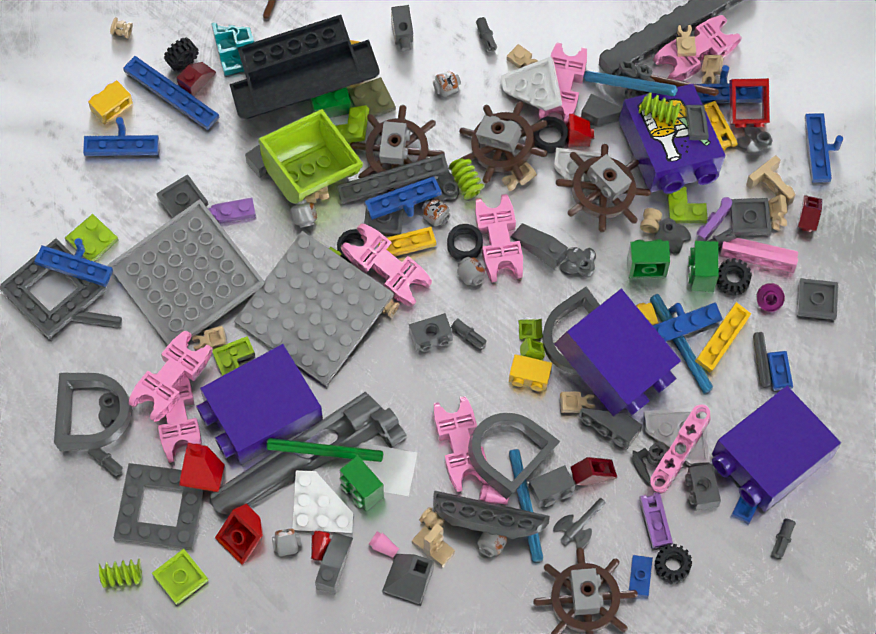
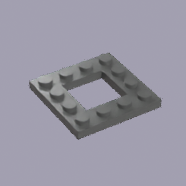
(47, 321)
(127, 524)

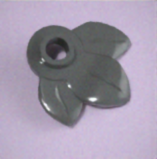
(754, 140)
(446, 183)
(675, 236)
(577, 260)
(108, 411)

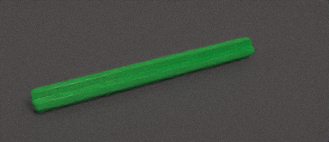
(324, 449)

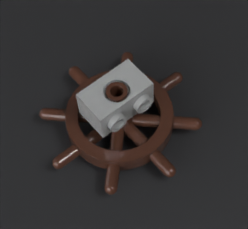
(502, 134)
(394, 143)
(608, 180)
(584, 585)

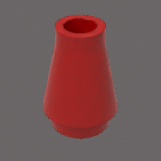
(319, 545)

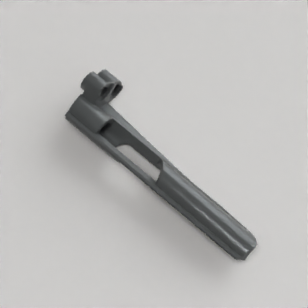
(354, 425)

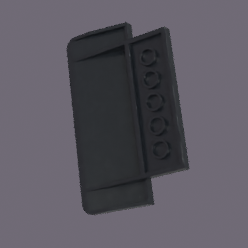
(300, 67)

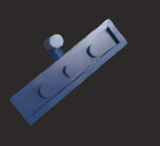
(743, 94)
(121, 144)
(819, 148)
(403, 198)
(74, 264)
(688, 322)

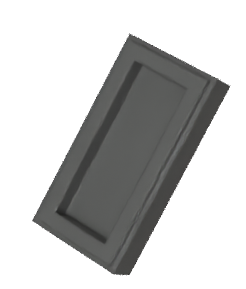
(696, 122)

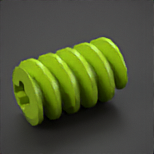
(660, 108)
(466, 178)
(120, 573)

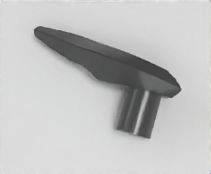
(639, 463)

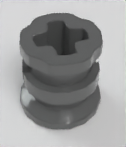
(652, 458)

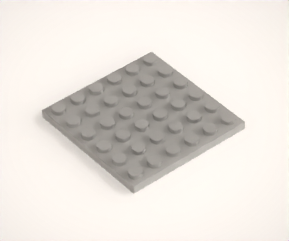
(186, 273)
(314, 307)

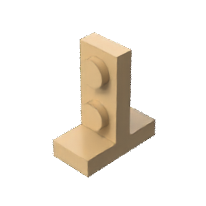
(771, 180)
(433, 545)

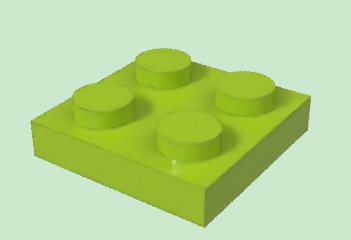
(95, 238)
(180, 576)

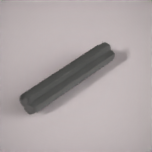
(98, 319)
(762, 359)

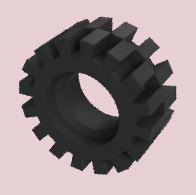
(181, 54)
(737, 267)
(664, 571)

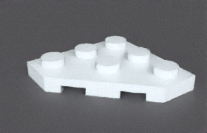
(534, 84)
(567, 167)
(664, 427)
(319, 506)

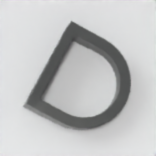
(581, 298)
(71, 381)
(491, 475)

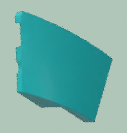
(227, 41)

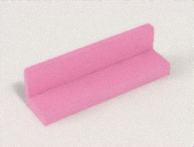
(760, 254)

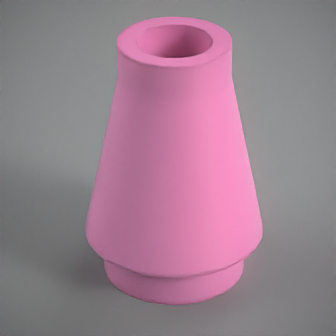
(490, 495)
(383, 544)

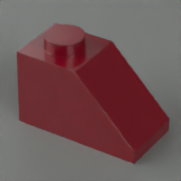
(195, 77)
(810, 213)
(593, 471)

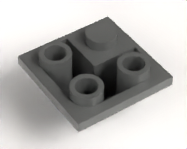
(409, 577)

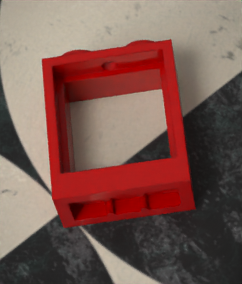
(761, 82)

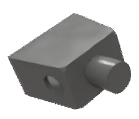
(402, 26)

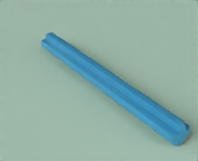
(631, 83)
(683, 346)
(525, 503)

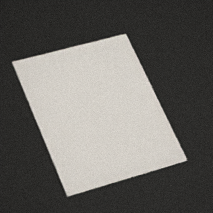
(394, 470)

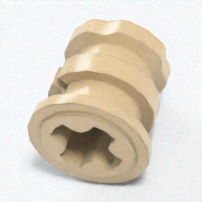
(116, 27)
(391, 308)
(431, 518)

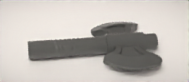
(574, 530)

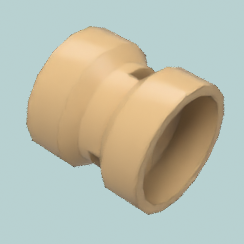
(651, 219)

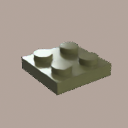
(374, 95)

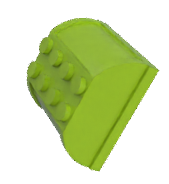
(307, 156)

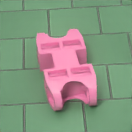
(708, 41)
(568, 70)
(500, 252)
(386, 264)
(178, 365)
(179, 429)
(457, 429)
(689, 440)

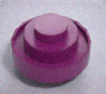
(770, 297)

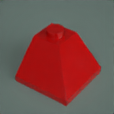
(201, 468)
(240, 532)

